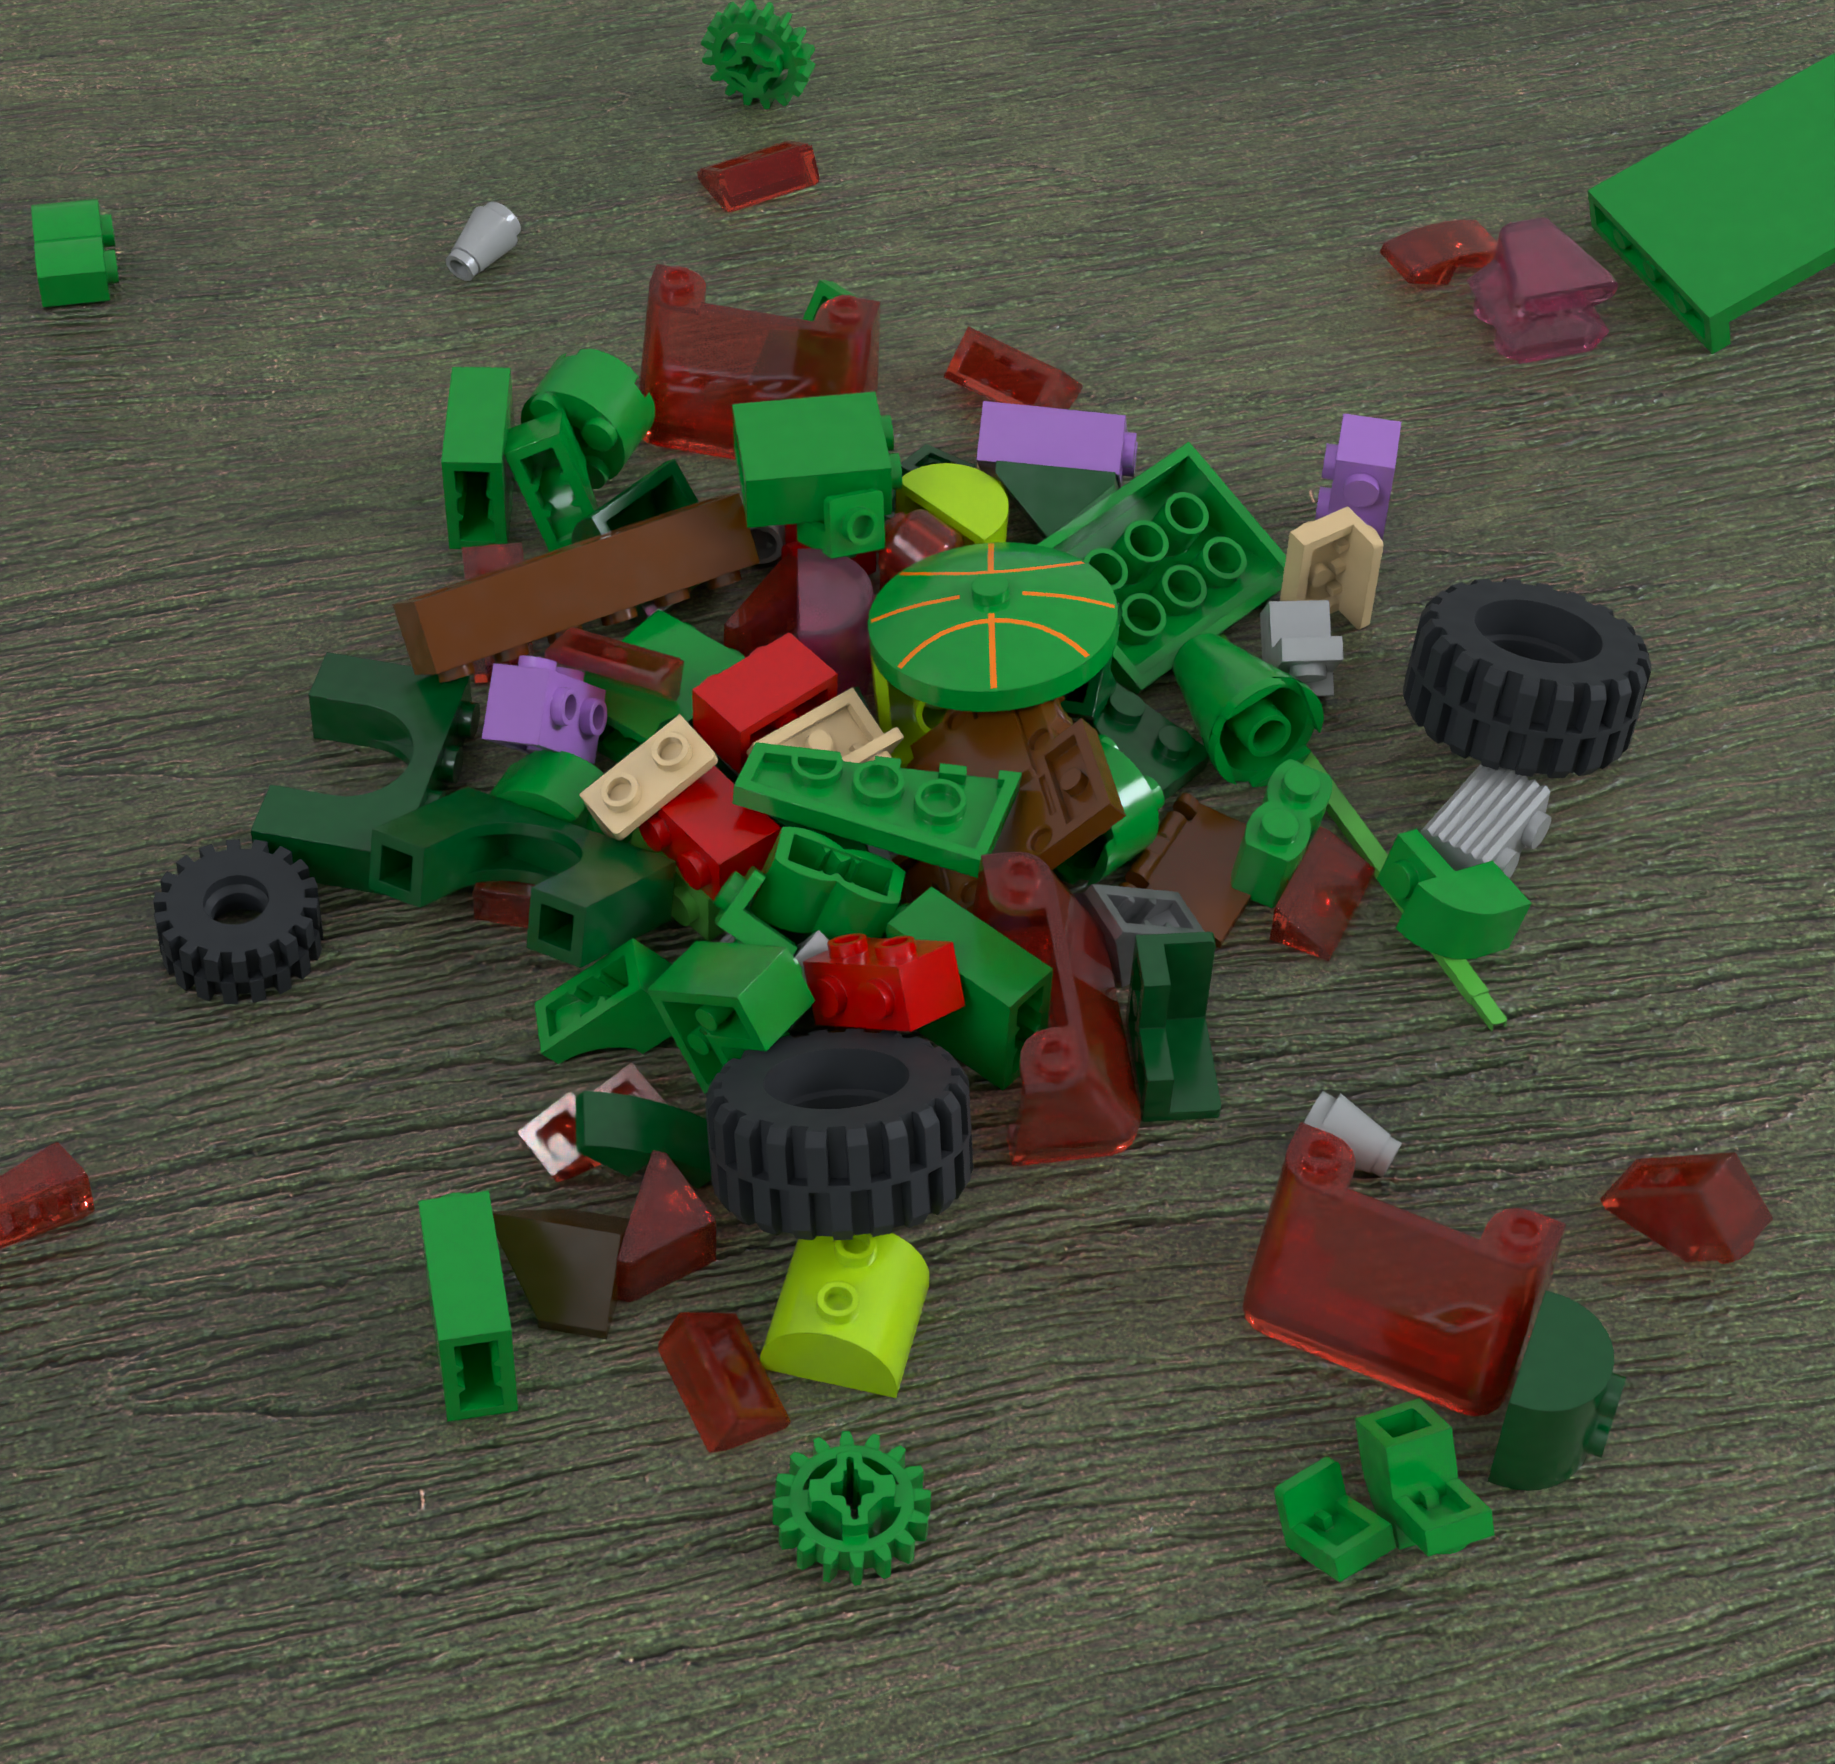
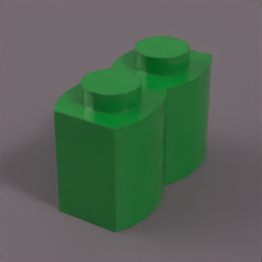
(72, 252)
(1280, 831)
(826, 888)

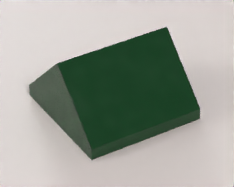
(1053, 494)

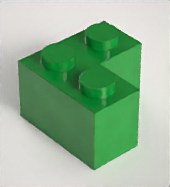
(729, 1001)

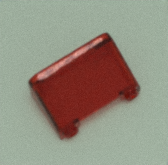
(715, 356)
(1079, 1073)
(1394, 1288)

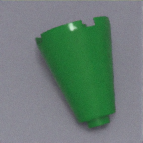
(1245, 709)

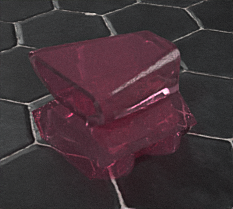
(1541, 293)

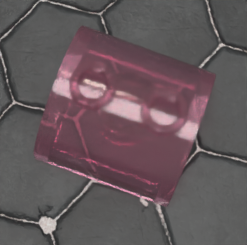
(834, 615)

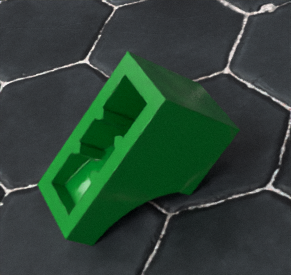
(551, 475)
(604, 1006)

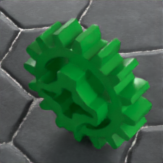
(758, 53)
(819, 1523)

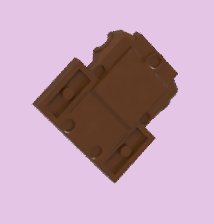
(1062, 795)

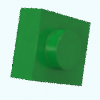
(850, 525)
(741, 922)
(1328, 1524)

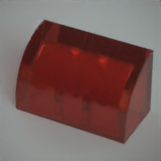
(1008, 374)

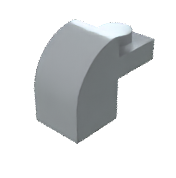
(1300, 642)

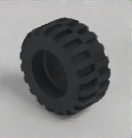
(1526, 678)
(839, 1134)

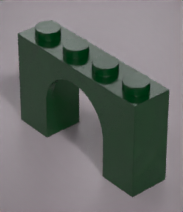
(379, 709)
(587, 885)

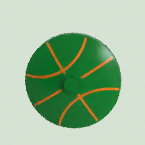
(993, 626)

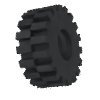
(240, 955)

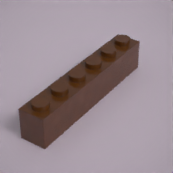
(576, 585)

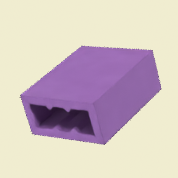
(1055, 439)

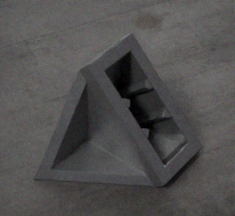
(1132, 912)

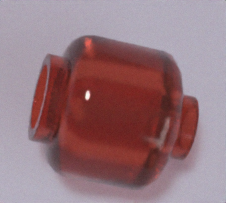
(913, 538)

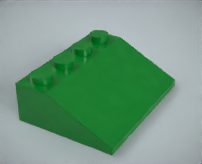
(1178, 561)

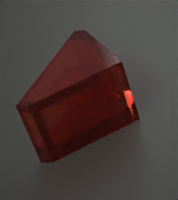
(666, 1233)

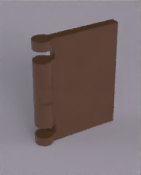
(1196, 863)

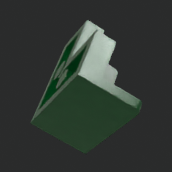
(1170, 1026)

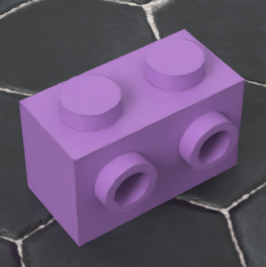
(1361, 469)
(544, 709)

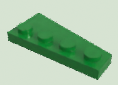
(910, 812)

